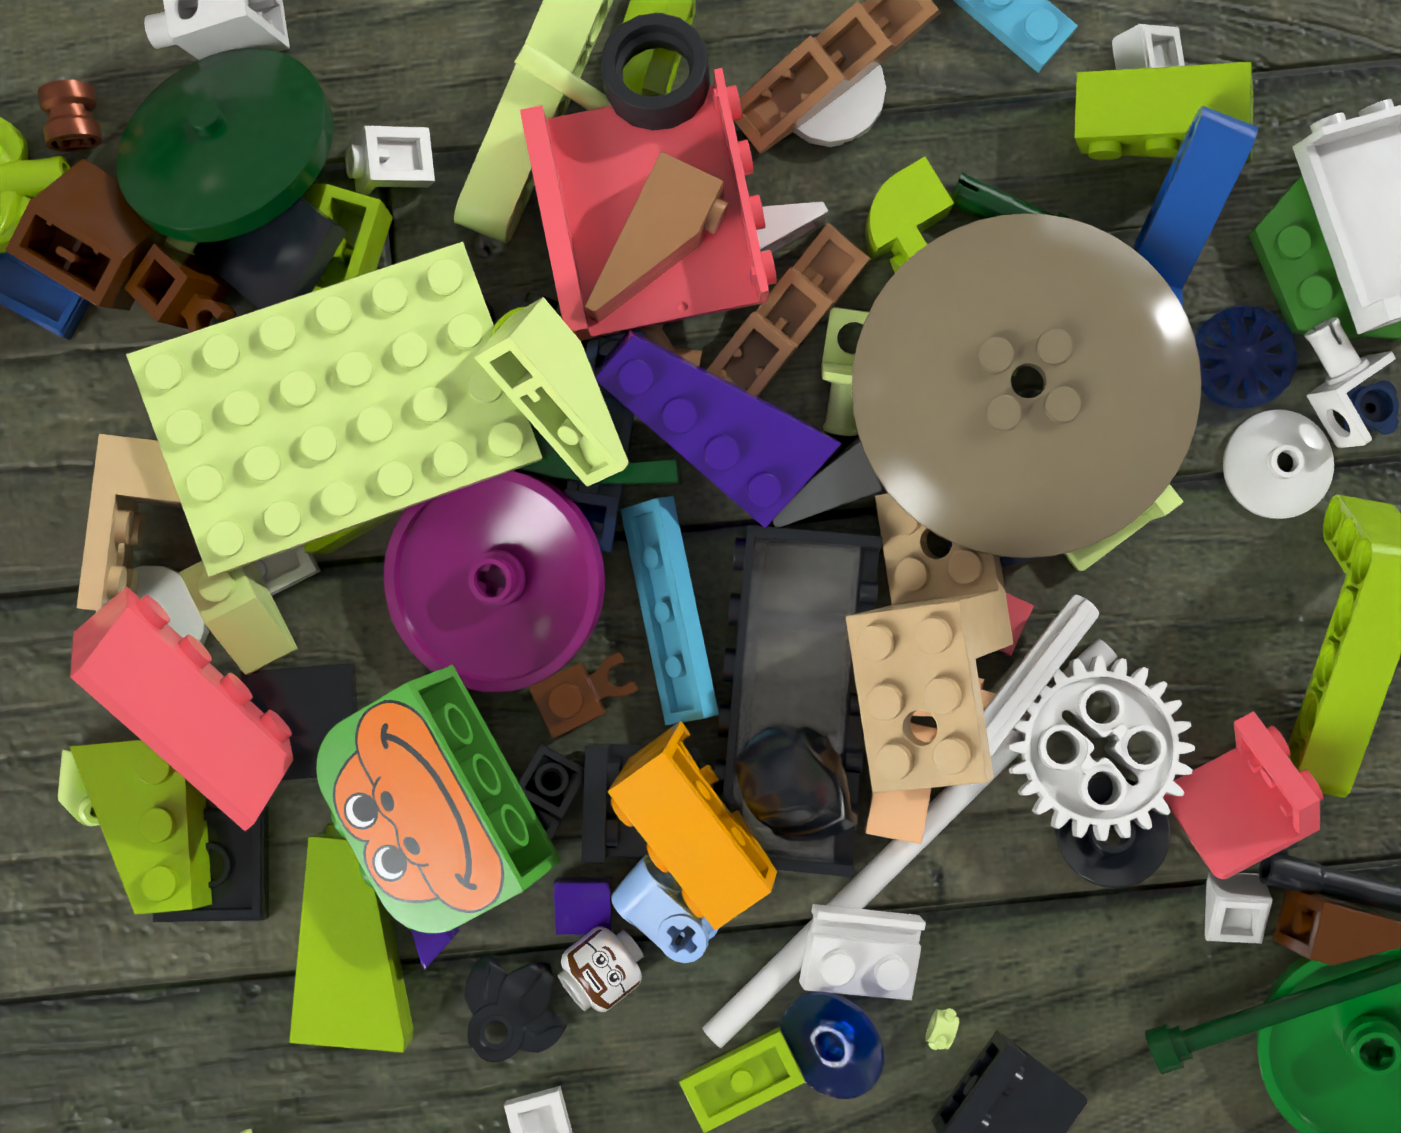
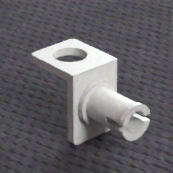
(1345, 373)

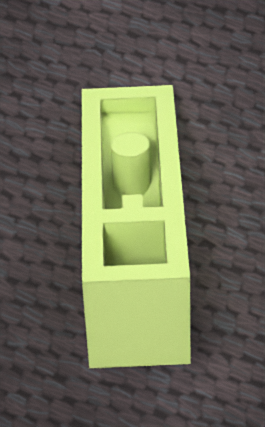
(553, 385)

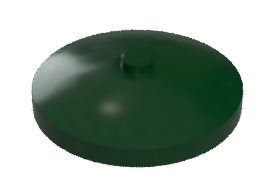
(225, 145)

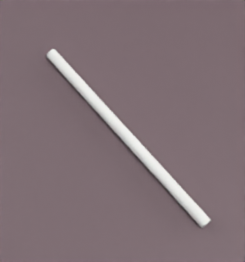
(867, 884)

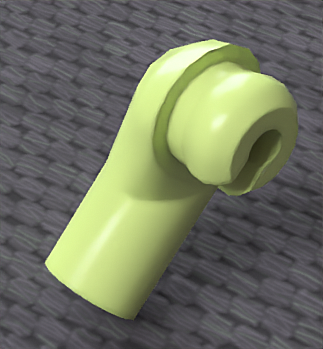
(73, 793)

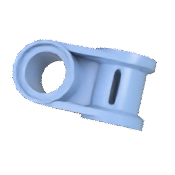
(657, 908)

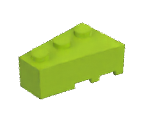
(1152, 108)

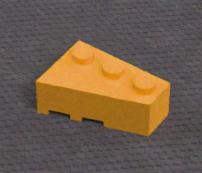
(692, 829)

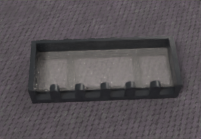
(797, 666)

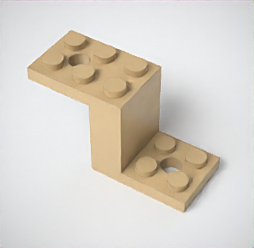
(124, 475)
(925, 658)

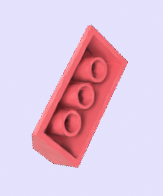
(182, 704)

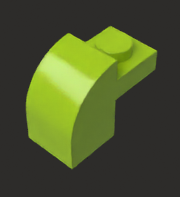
(903, 210)

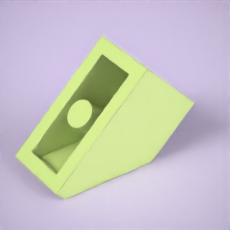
(240, 615)

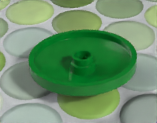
(1338, 1063)

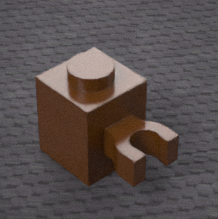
(179, 289)
(576, 696)

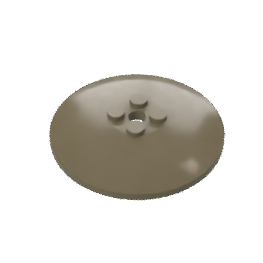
(1007, 467)

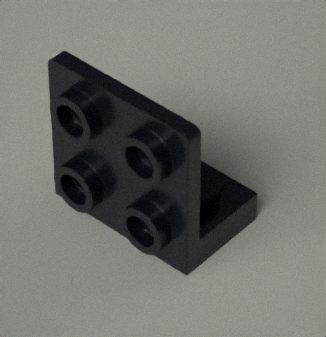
(602, 829)
(1009, 1094)

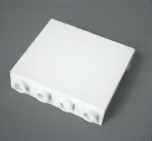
(1356, 195)

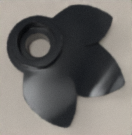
(517, 1003)

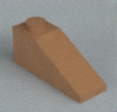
(660, 231)

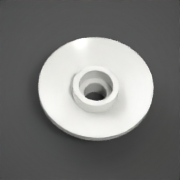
(1253, 469)

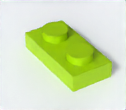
(741, 1079)

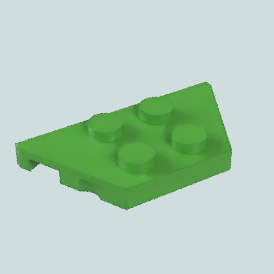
(1301, 267)

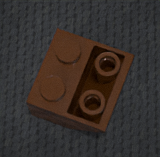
(85, 236)

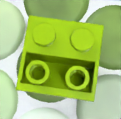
(366, 227)

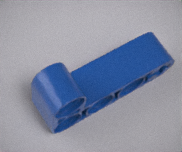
(1194, 194)

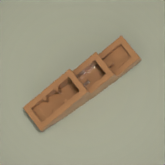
(829, 66)
(792, 312)

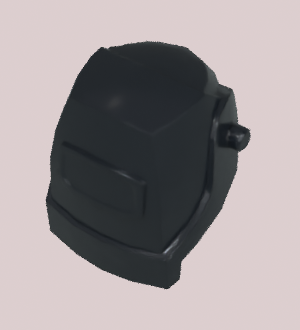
(795, 783)

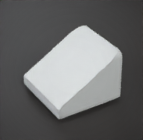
(1148, 47)
(1236, 908)

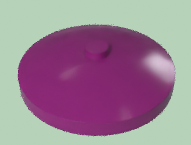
(495, 581)

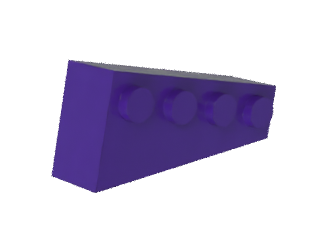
(725, 432)

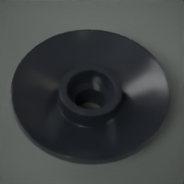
(1119, 864)

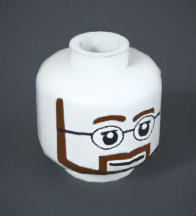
(601, 969)

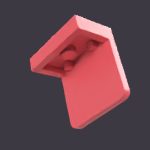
(1247, 801)

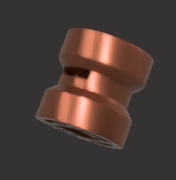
(69, 116)

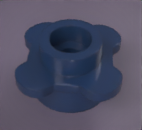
(1385, 404)

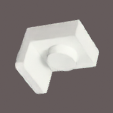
(390, 158)

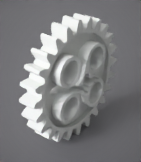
(1132, 711)

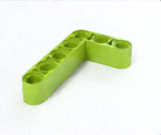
(1357, 648)

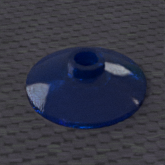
(833, 1044)

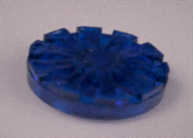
(1245, 357)

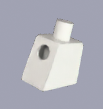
(218, 26)

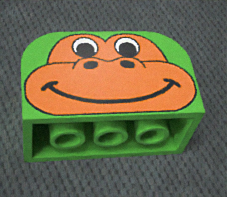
(431, 805)

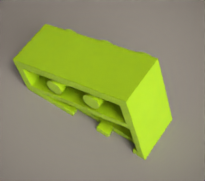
(149, 824)

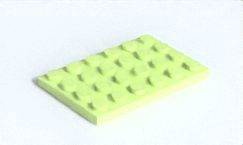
(331, 409)

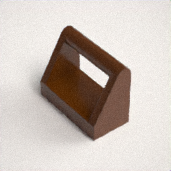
(1333, 929)

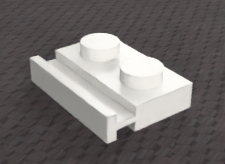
(862, 952)

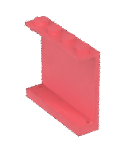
(587, 182)

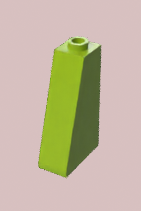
(347, 957)

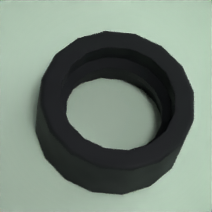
(648, 33)

